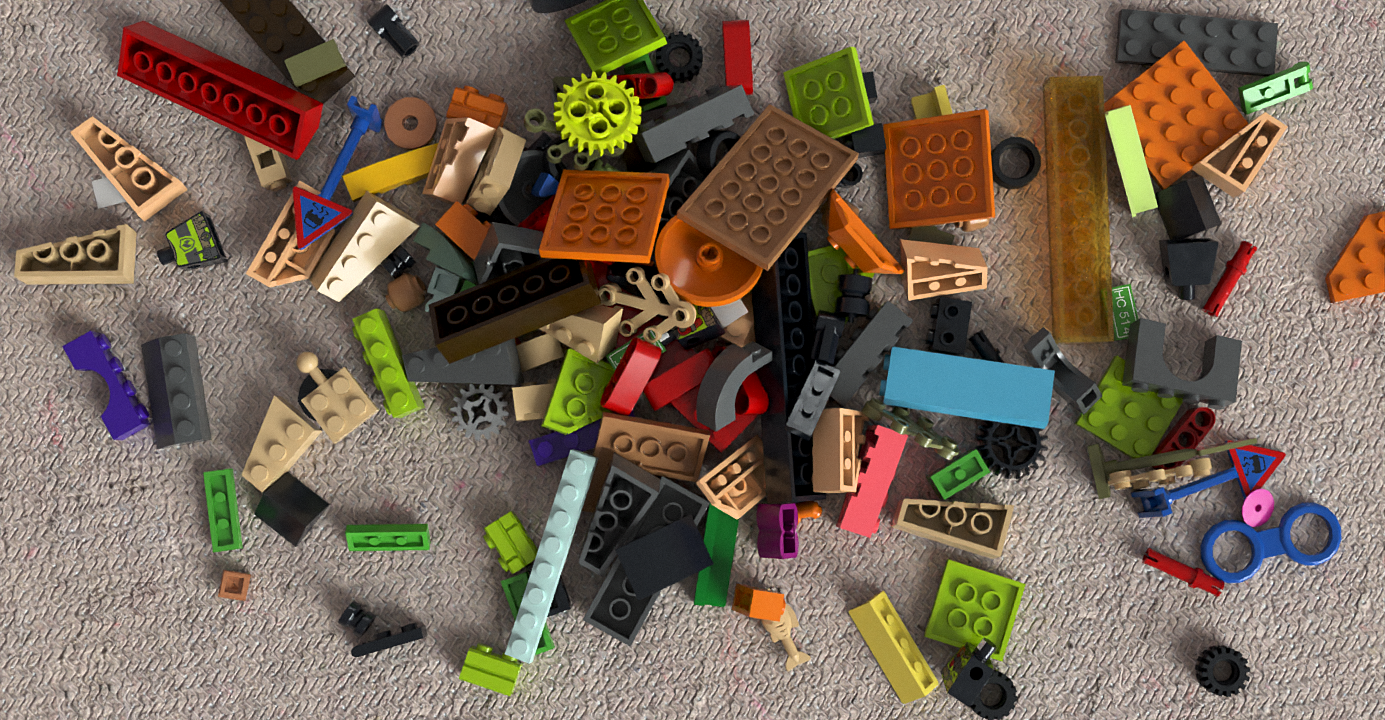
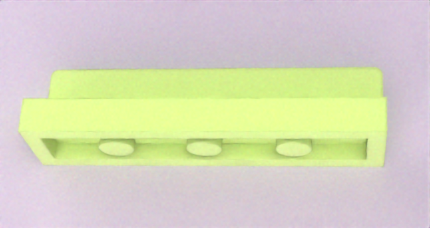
(1130, 159)

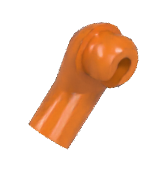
(808, 509)

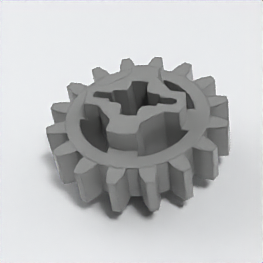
(473, 422)

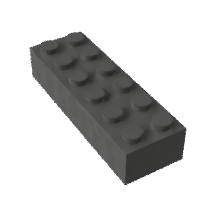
(616, 605)

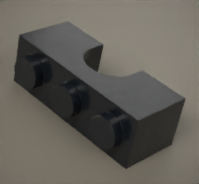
(871, 139)

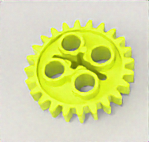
(597, 113)

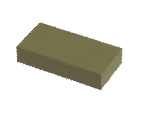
(315, 63)

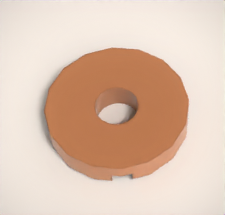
(405, 109)

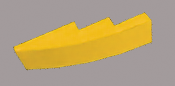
(391, 173)

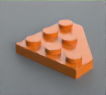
(1361, 262)

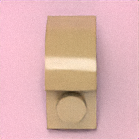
(540, 352)

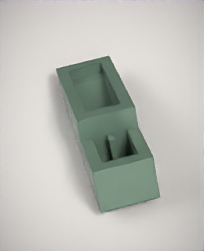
(446, 253)

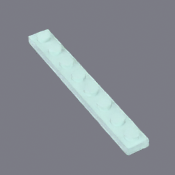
(551, 556)

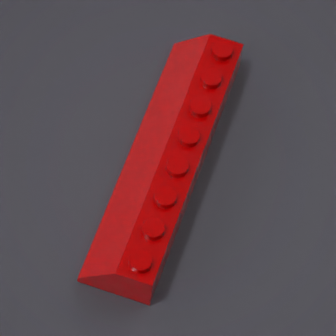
(218, 89)

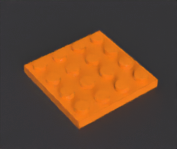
(1178, 113)
(939, 170)
(605, 216)

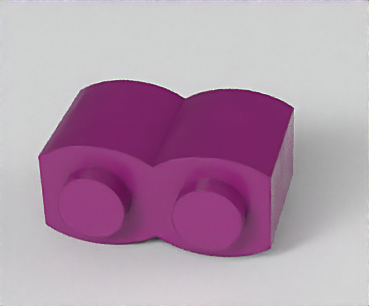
(777, 530)

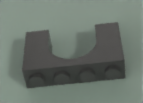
(1147, 370)

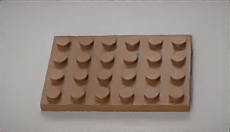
(767, 186)

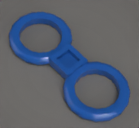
(1271, 542)

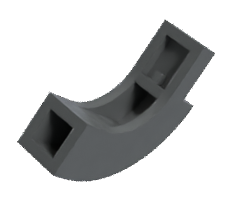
(722, 380)
(1068, 380)

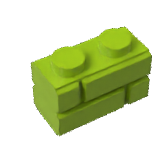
(511, 542)
(490, 669)

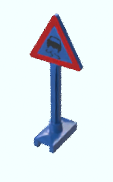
(316, 213)
(1249, 466)

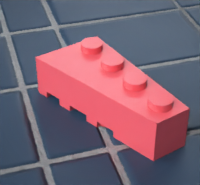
(877, 471)

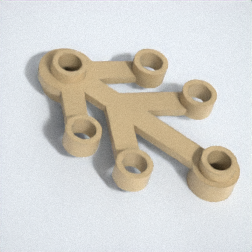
(650, 304)
(1124, 479)

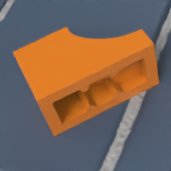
(758, 602)

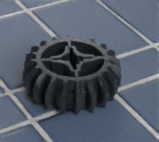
(1014, 431)

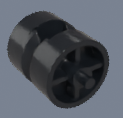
(853, 290)

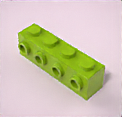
(387, 362)

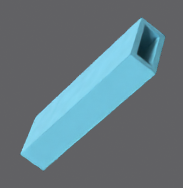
(967, 387)

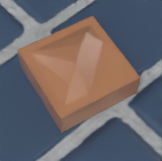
(234, 585)

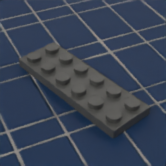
(1217, 42)

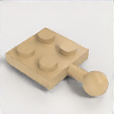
(338, 402)

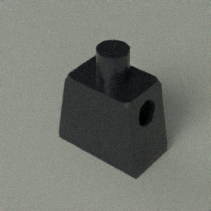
(1188, 263)

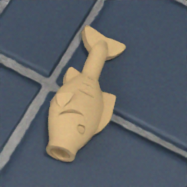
(781, 631)

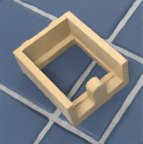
(496, 171)

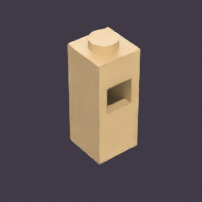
(269, 165)

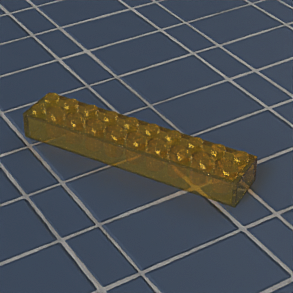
(1078, 210)

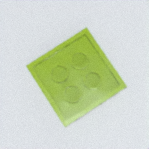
(615, 33)
(830, 94)
(1128, 418)
(974, 607)

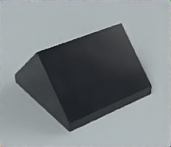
(1187, 208)
(290, 508)

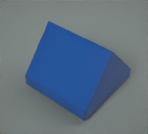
(545, 185)

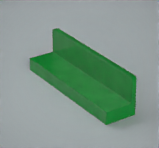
(720, 542)

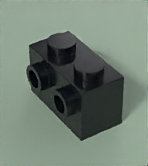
(949, 326)

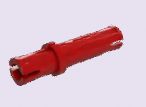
(1224, 287)
(1192, 576)

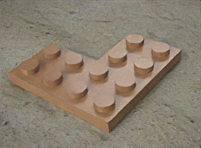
(649, 444)

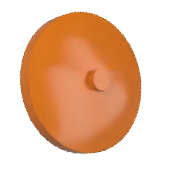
(702, 267)

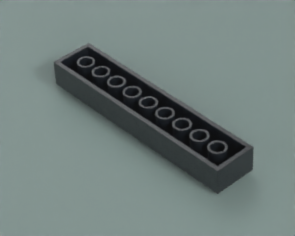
(786, 328)

